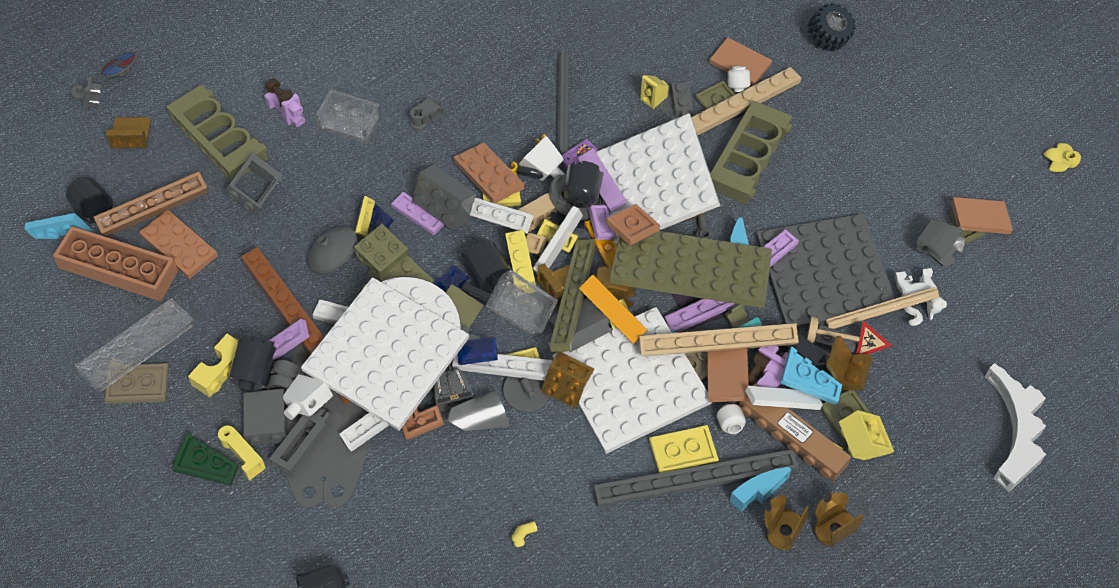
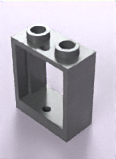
(263, 170)

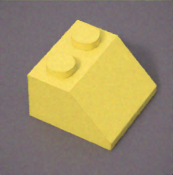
(865, 435)

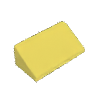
(364, 216)
(549, 229)

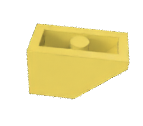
(653, 90)

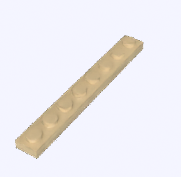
(740, 102)
(718, 340)

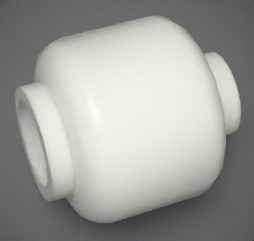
(738, 78)
(731, 418)

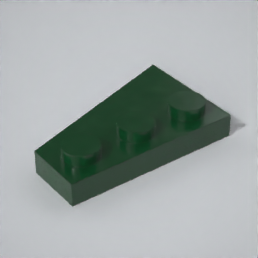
(202, 462)

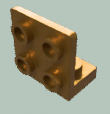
(129, 132)
(553, 281)
(848, 368)
(566, 379)

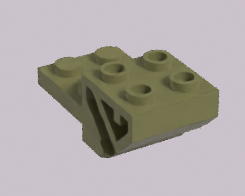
(387, 257)

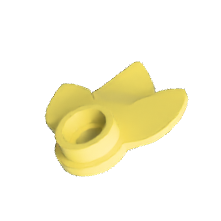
(1062, 157)

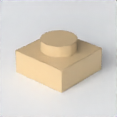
(535, 243)

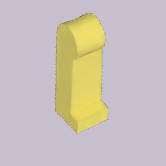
(252, 461)

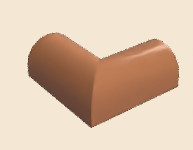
(423, 422)

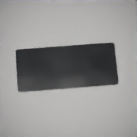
(559, 218)

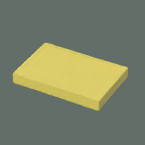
(683, 449)

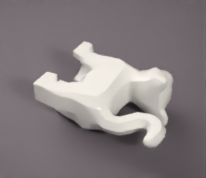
(907, 287)

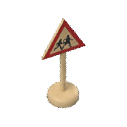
(868, 341)

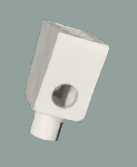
(305, 396)

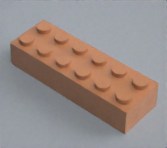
(115, 263)

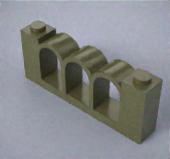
(201, 101)
(764, 119)

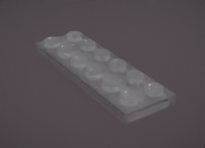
(135, 345)

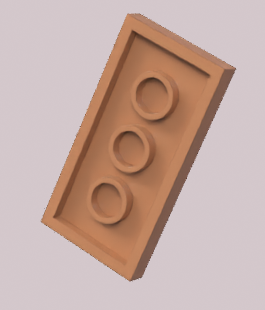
(488, 173)
(179, 242)

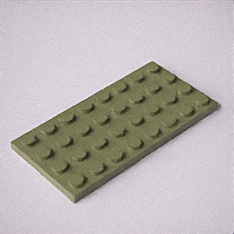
(694, 268)

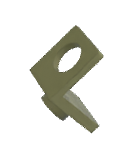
(737, 316)

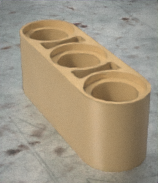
(540, 209)

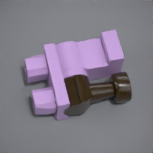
(284, 102)
(768, 364)

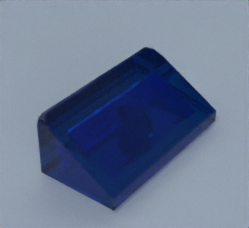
(478, 351)

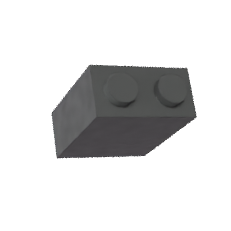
(590, 324)
(265, 417)

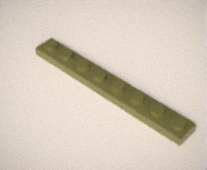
(572, 296)

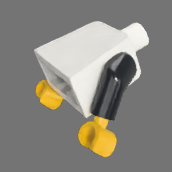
(541, 160)

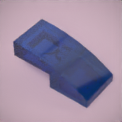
(453, 276)

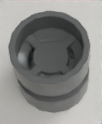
(282, 374)

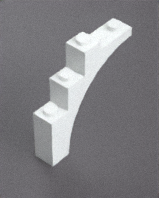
(1026, 427)

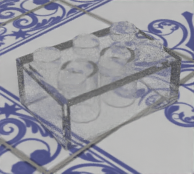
(348, 116)
(521, 303)

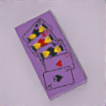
(577, 151)

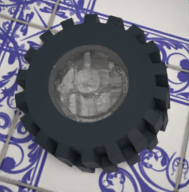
(831, 27)

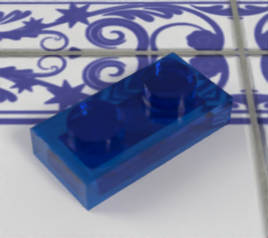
(379, 217)

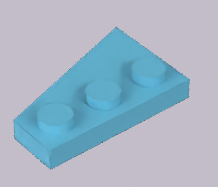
(55, 226)
(805, 377)

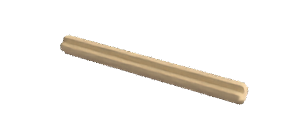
(882, 308)

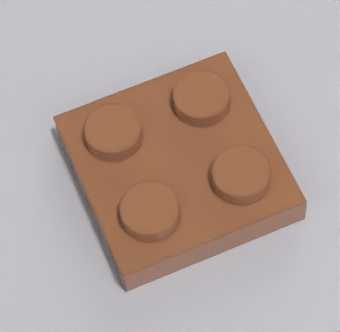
(633, 224)

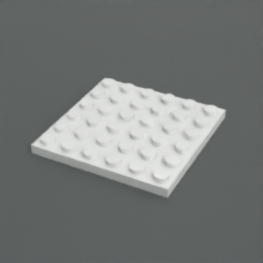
(662, 173)
(385, 353)
(633, 392)

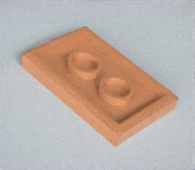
(735, 54)
(981, 215)
(727, 375)

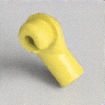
(521, 531)

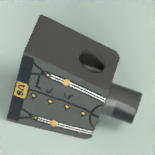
(452, 389)

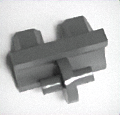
(89, 93)

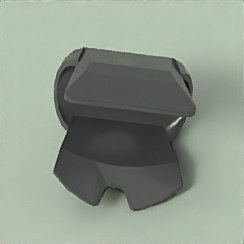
(941, 241)

